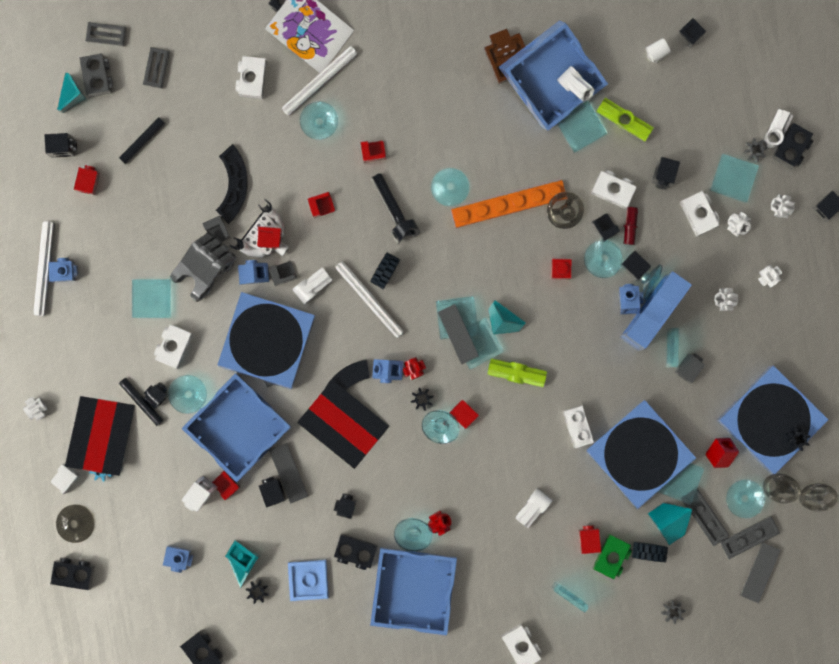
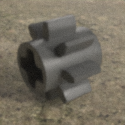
(761, 149)
(679, 611)

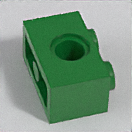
(602, 563)

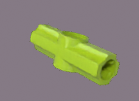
(613, 113)
(517, 372)

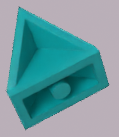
(70, 94)
(503, 320)
(671, 521)
(241, 560)

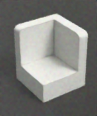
(64, 478)

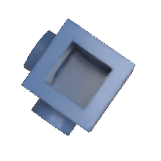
(62, 270)
(253, 272)
(630, 299)
(387, 370)
(177, 558)

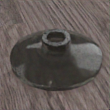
(84, 521)

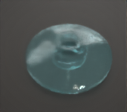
(312, 113)
(454, 196)
(597, 265)
(650, 281)
(177, 394)
(437, 432)
(755, 498)
(413, 540)

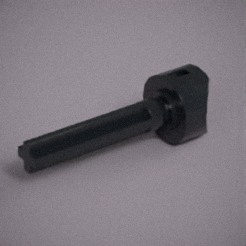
(403, 227)

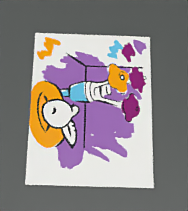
(310, 31)

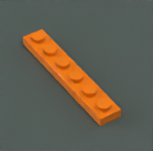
(506, 204)

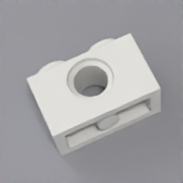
(255, 88)
(602, 190)
(698, 224)
(175, 357)
(578, 426)
(199, 494)
(514, 637)

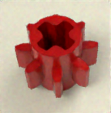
(414, 368)
(440, 523)

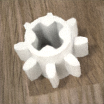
(782, 206)
(739, 224)
(770, 276)
(726, 299)
(35, 408)

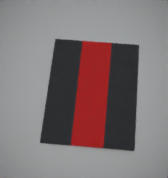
(343, 424)
(99, 436)

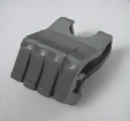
(203, 262)

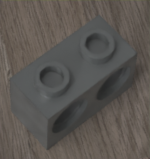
(91, 76)

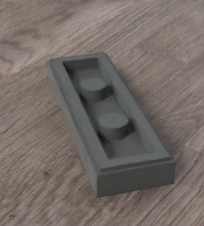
(458, 334)
(288, 473)
(707, 519)
(749, 537)
(760, 572)

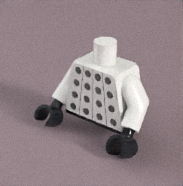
(248, 243)

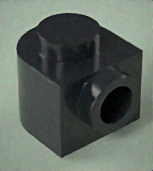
(156, 395)
(345, 506)

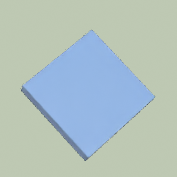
(308, 580)

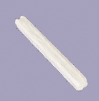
(319, 80)
(43, 268)
(369, 299)

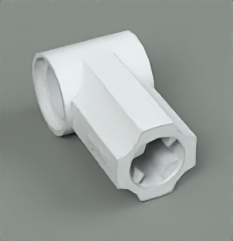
(657, 51)
(573, 82)
(778, 127)
(309, 288)
(535, 505)

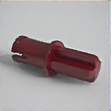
(630, 225)

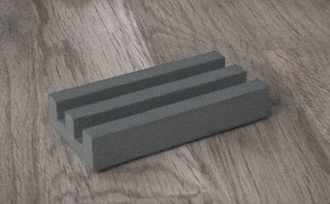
(105, 34)
(163, 70)

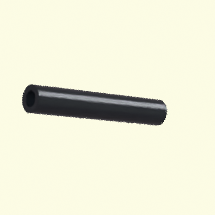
(142, 140)
(141, 402)

